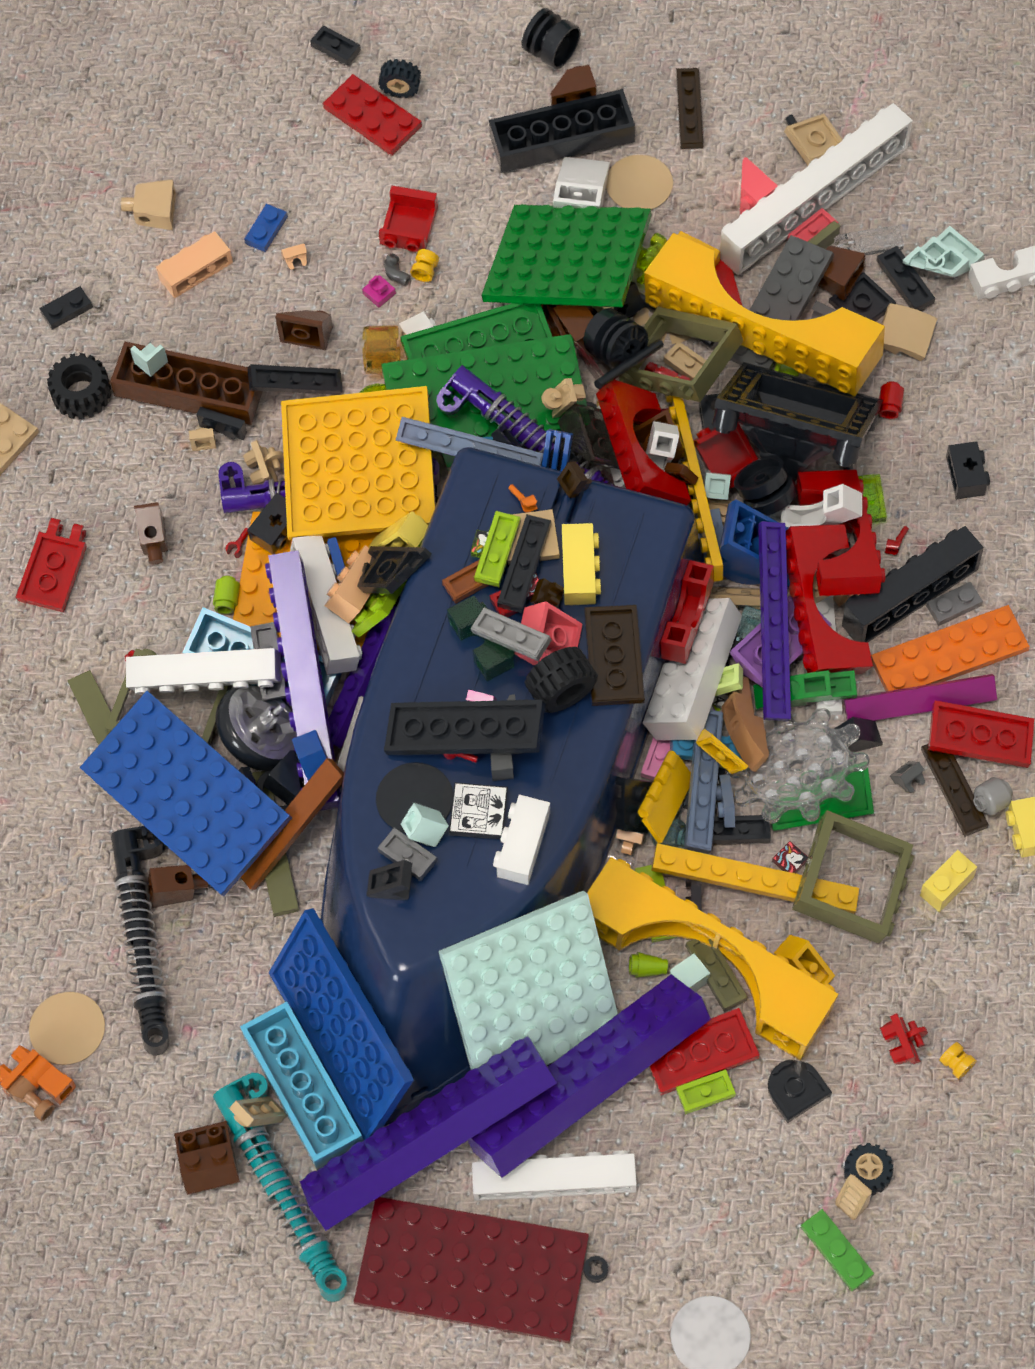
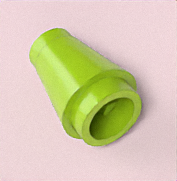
(647, 965)

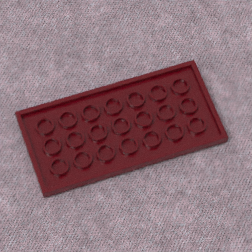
(472, 1269)

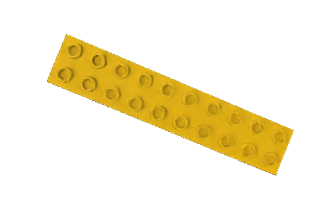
(830, 348)
(785, 999)

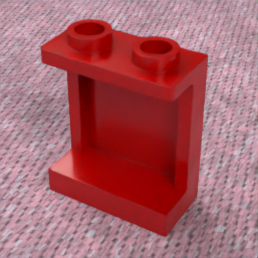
(408, 219)
(724, 452)

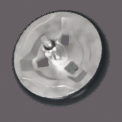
(241, 732)

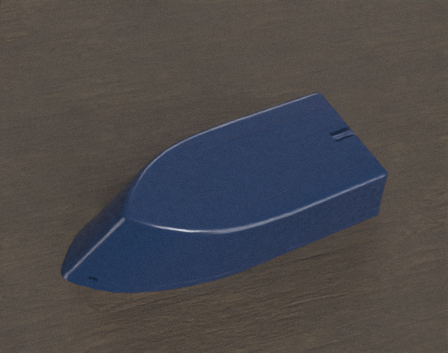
(582, 750)

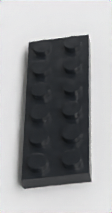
(465, 727)

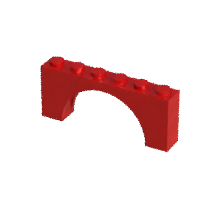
(621, 408)
(858, 568)
(821, 645)

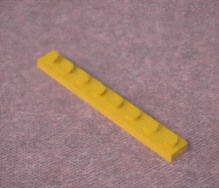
(748, 877)

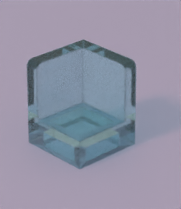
(750, 619)

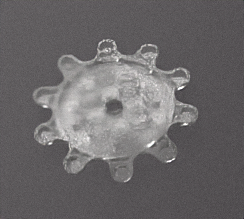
(823, 772)

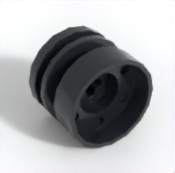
(551, 38)
(614, 337)

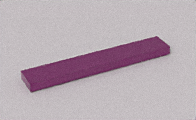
(921, 698)

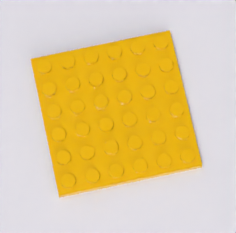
(348, 468)

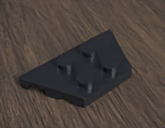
(390, 568)
(632, 795)

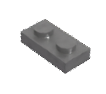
(954, 603)
(400, 847)

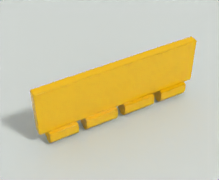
(665, 796)

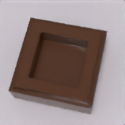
(681, 473)

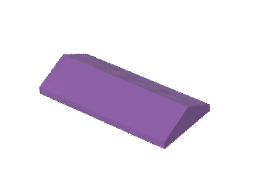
(749, 650)

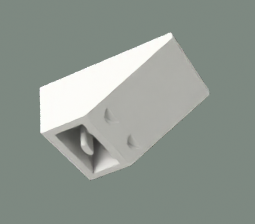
(581, 183)

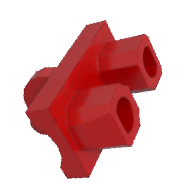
(897, 1029)

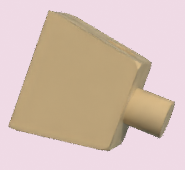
(152, 204)

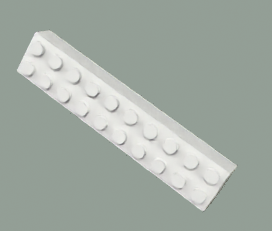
(815, 188)

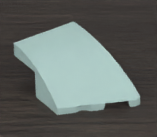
(946, 254)

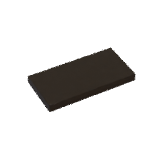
(614, 654)

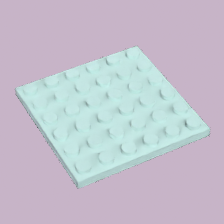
(532, 980)

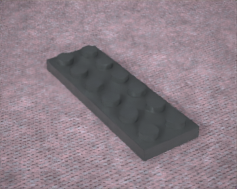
(787, 289)

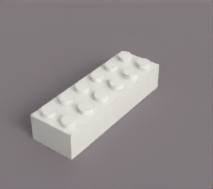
(688, 690)

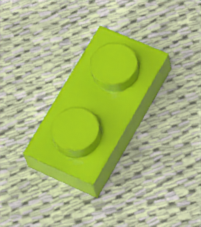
(705, 1091)

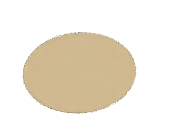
(639, 182)
(66, 1028)

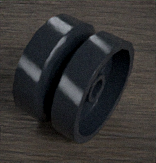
(766, 485)

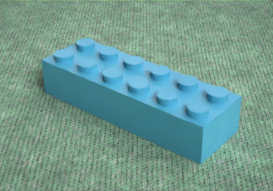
(219, 633)
(301, 1084)

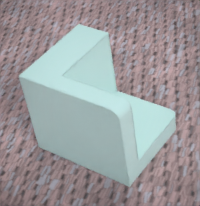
(149, 358)
(716, 485)
(424, 825)
(691, 972)

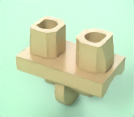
(563, 397)
(267, 460)

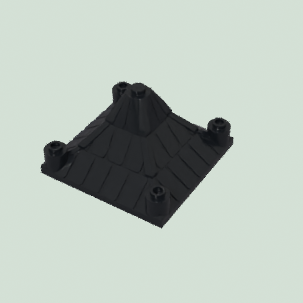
(795, 417)

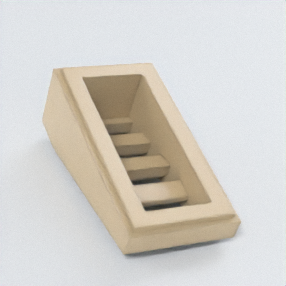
(853, 1197)

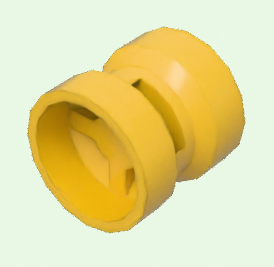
(425, 263)
(958, 1060)

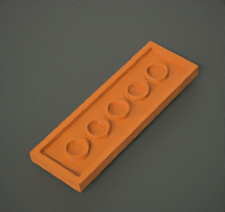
(951, 651)

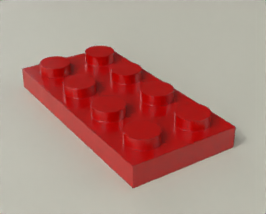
(372, 114)
(981, 734)
(712, 1048)

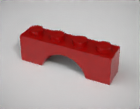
(694, 595)

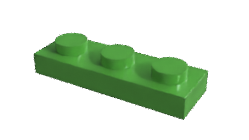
(837, 1250)

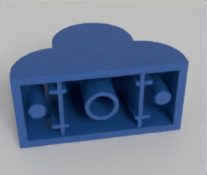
(741, 543)

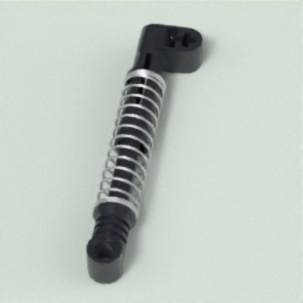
(138, 931)

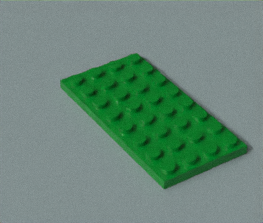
(515, 369)

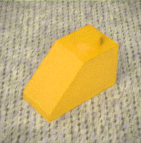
(803, 955)

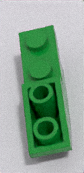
(815, 688)

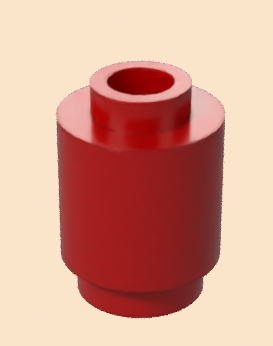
(892, 397)

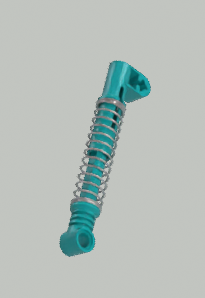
(277, 1185)

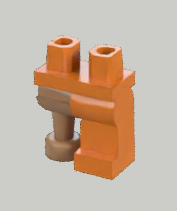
(34, 1073)

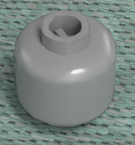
(992, 796)

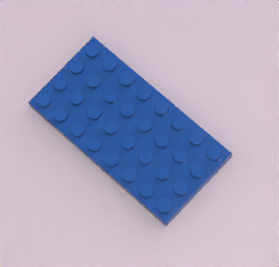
(185, 793)
(340, 1024)

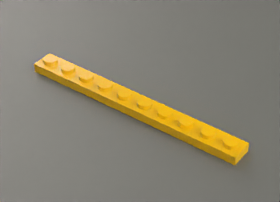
(699, 503)

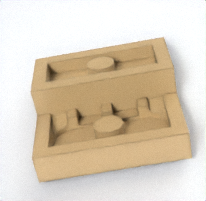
(907, 331)

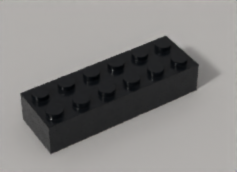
(562, 130)
(913, 585)

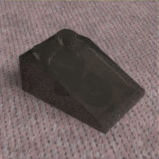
(589, 434)

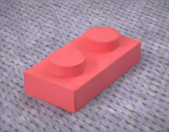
(812, 225)

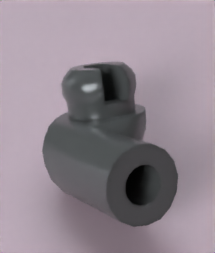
(393, 270)

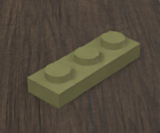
(722, 979)

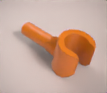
(527, 503)

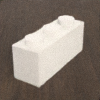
(522, 839)

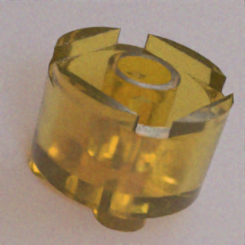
(379, 347)

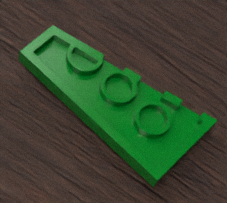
(859, 805)

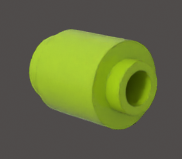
(226, 594)

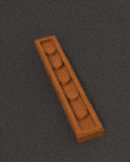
(302, 810)

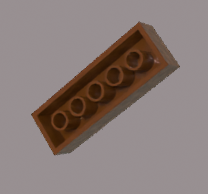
(187, 384)

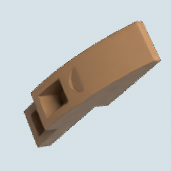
(744, 728)

